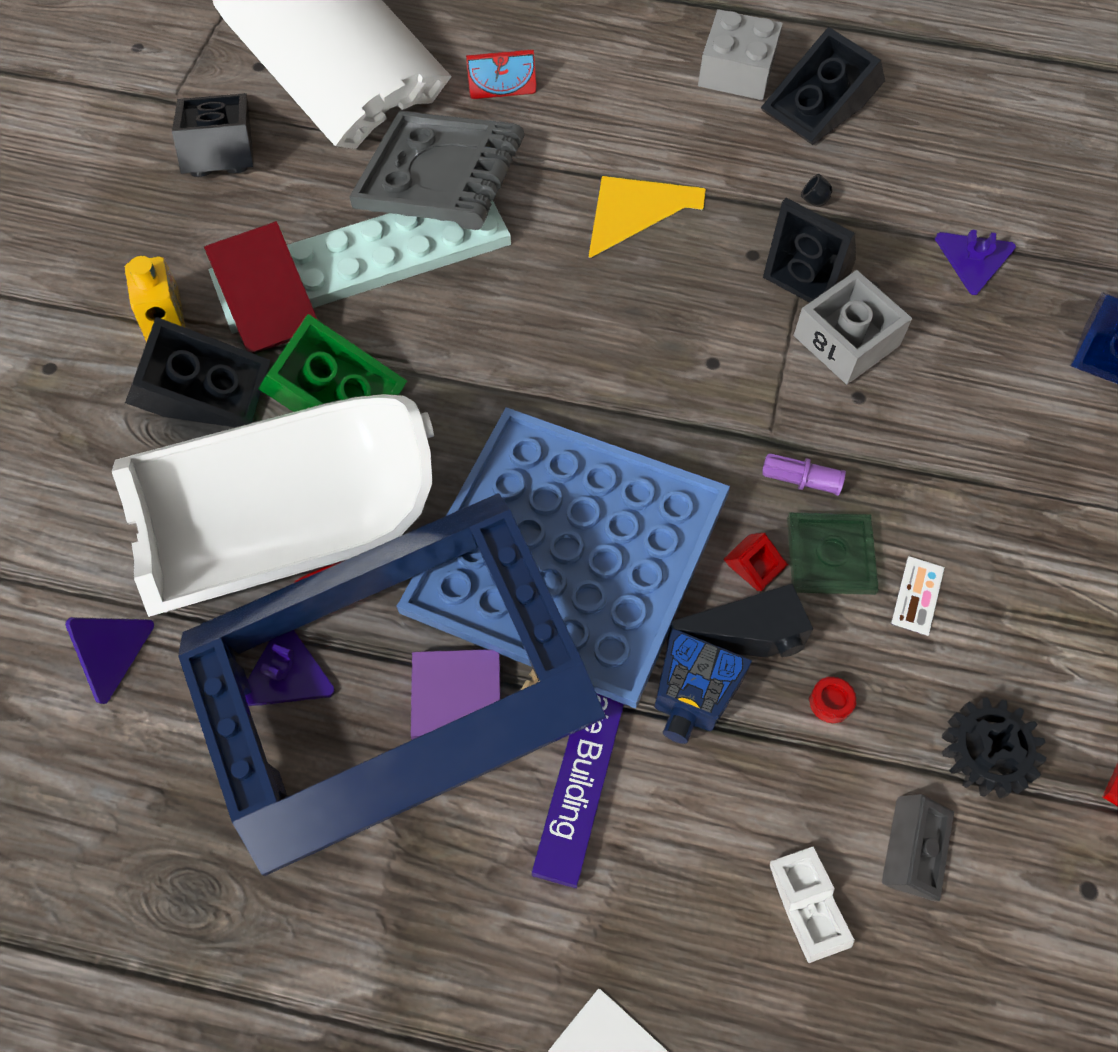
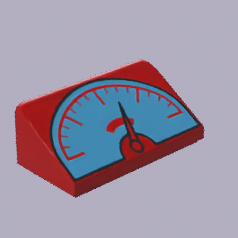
(501, 74)

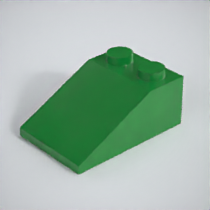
(324, 369)

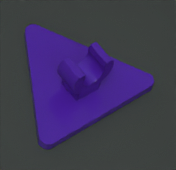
(974, 257)
(107, 649)
(287, 674)

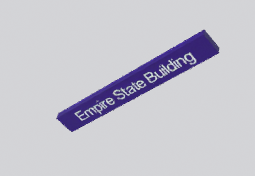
(577, 799)

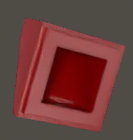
(756, 560)

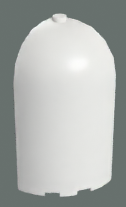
(338, 59)
(273, 497)

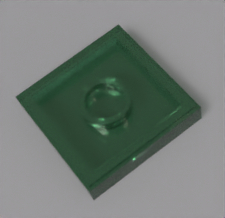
(832, 553)

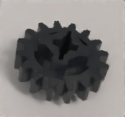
(1014, 751)

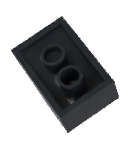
(825, 87)
(213, 134)
(808, 252)
(196, 377)

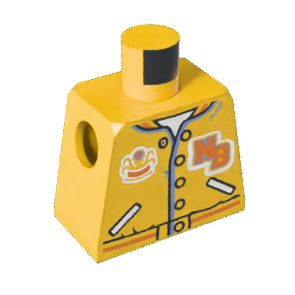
(152, 286)

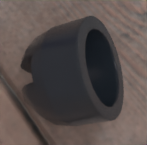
(817, 191)

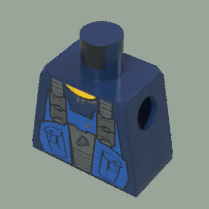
(696, 684)

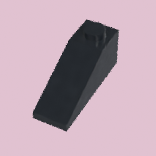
(754, 625)

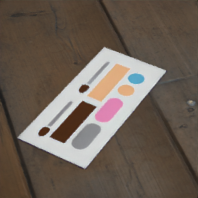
(918, 595)

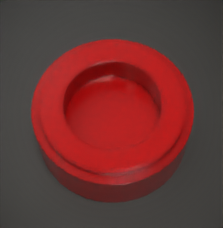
(832, 699)

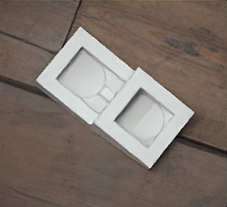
(811, 905)

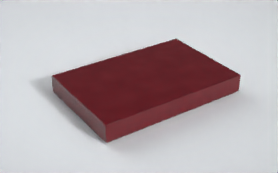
(260, 286)

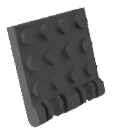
(438, 168)

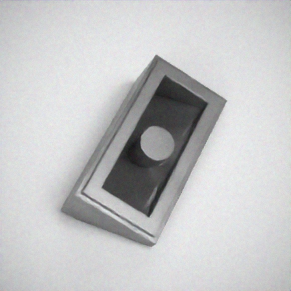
(918, 847)

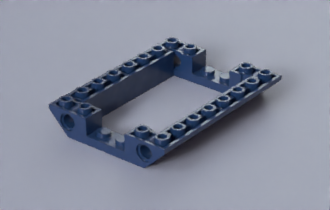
(294, 827)

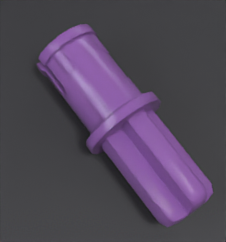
(804, 473)

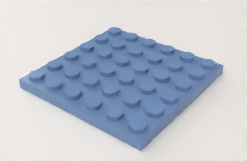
(607, 535)

